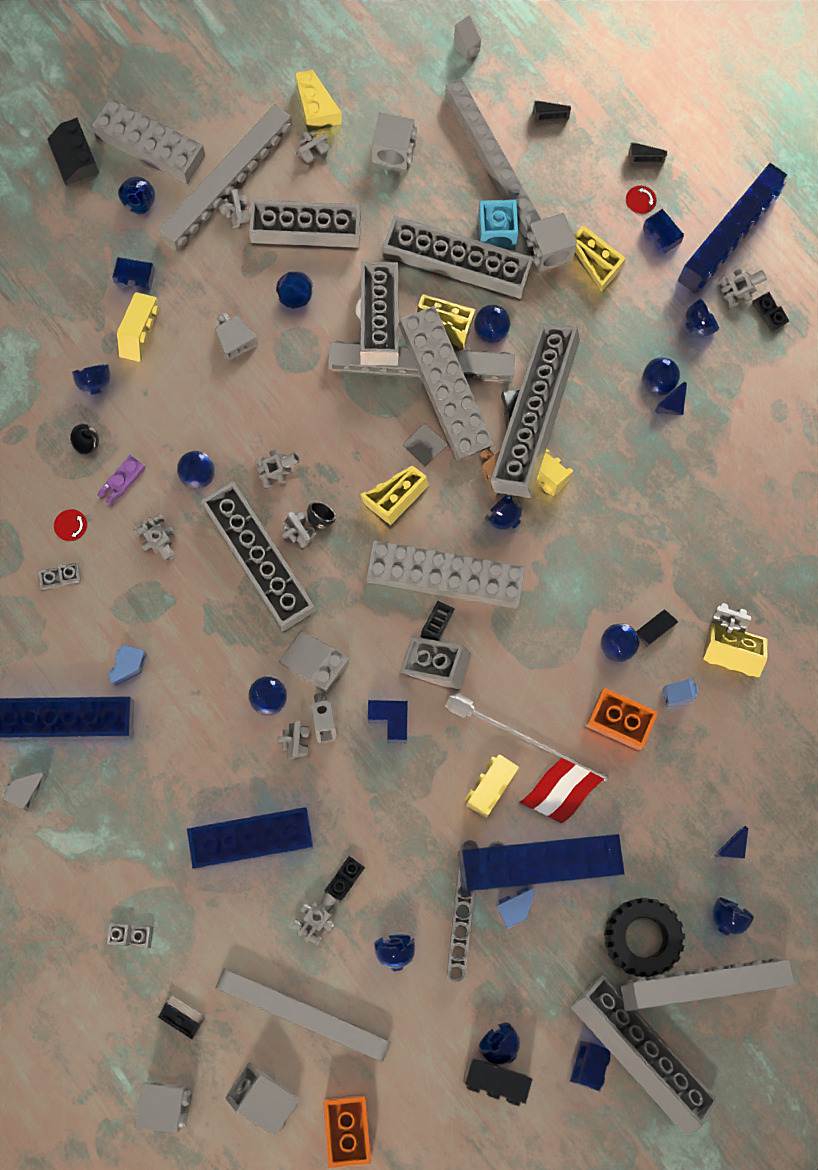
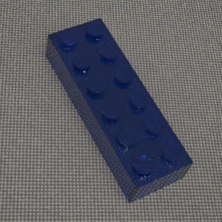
(250, 838)

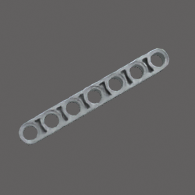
(458, 920)

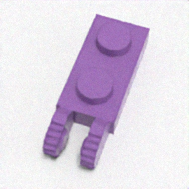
(122, 479)

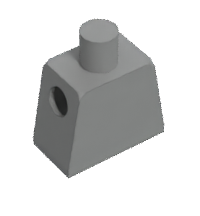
(234, 336)
(323, 719)

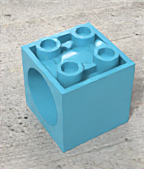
(498, 223)

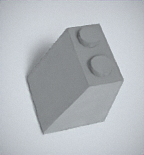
(262, 1099)

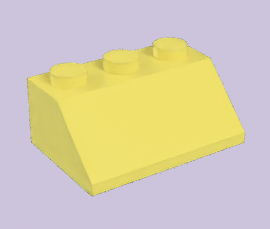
(736, 650)

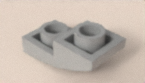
(58, 577)
(129, 935)

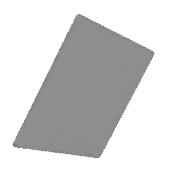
(425, 444)

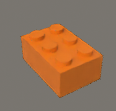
(622, 719)
(347, 1131)

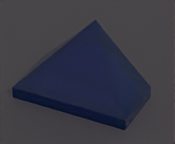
(674, 402)
(735, 846)

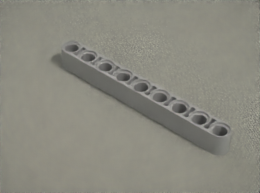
(303, 1014)

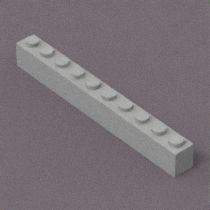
(490, 153)
(225, 177)
(475, 365)

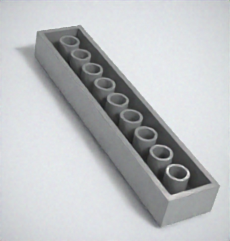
(535, 410)

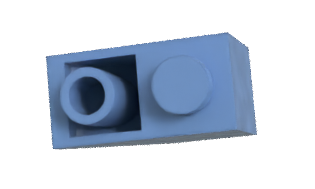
(128, 664)
(680, 693)
(515, 909)

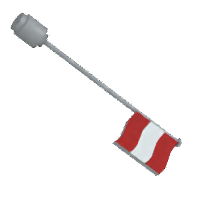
(560, 788)

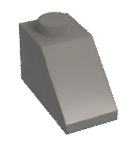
(466, 38)
(24, 790)

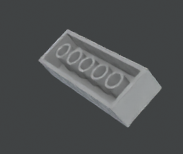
(148, 140)
(305, 223)
(379, 313)

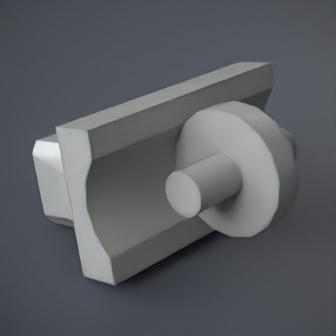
(306, 150)
(232, 209)
(295, 530)
(731, 619)
(291, 739)

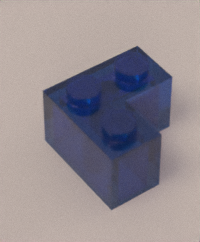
(390, 713)

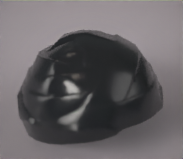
(84, 439)
(320, 515)

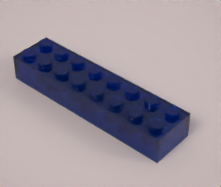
(733, 228)
(66, 718)
(540, 863)

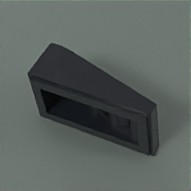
(550, 111)
(646, 154)
(431, 632)

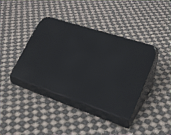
(656, 627)
(181, 1017)

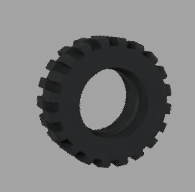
(671, 931)

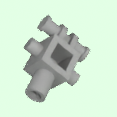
(742, 284)
(276, 467)
(156, 537)
(317, 917)

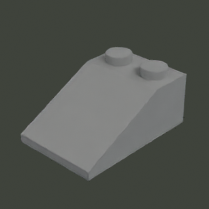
(315, 661)
(436, 662)

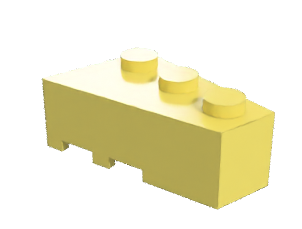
(316, 103)
(598, 257)
(455, 318)
(137, 326)
(553, 474)
(395, 495)
(491, 785)

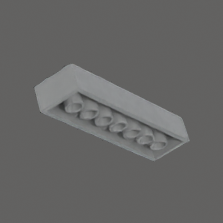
(457, 257)
(445, 383)
(258, 556)
(445, 574)
(706, 983)
(645, 1056)

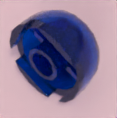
(137, 194)
(294, 289)
(700, 320)
(492, 323)
(661, 375)
(92, 378)
(195, 469)
(505, 513)
(620, 642)
(267, 695)
(730, 917)
(395, 952)
(500, 1046)

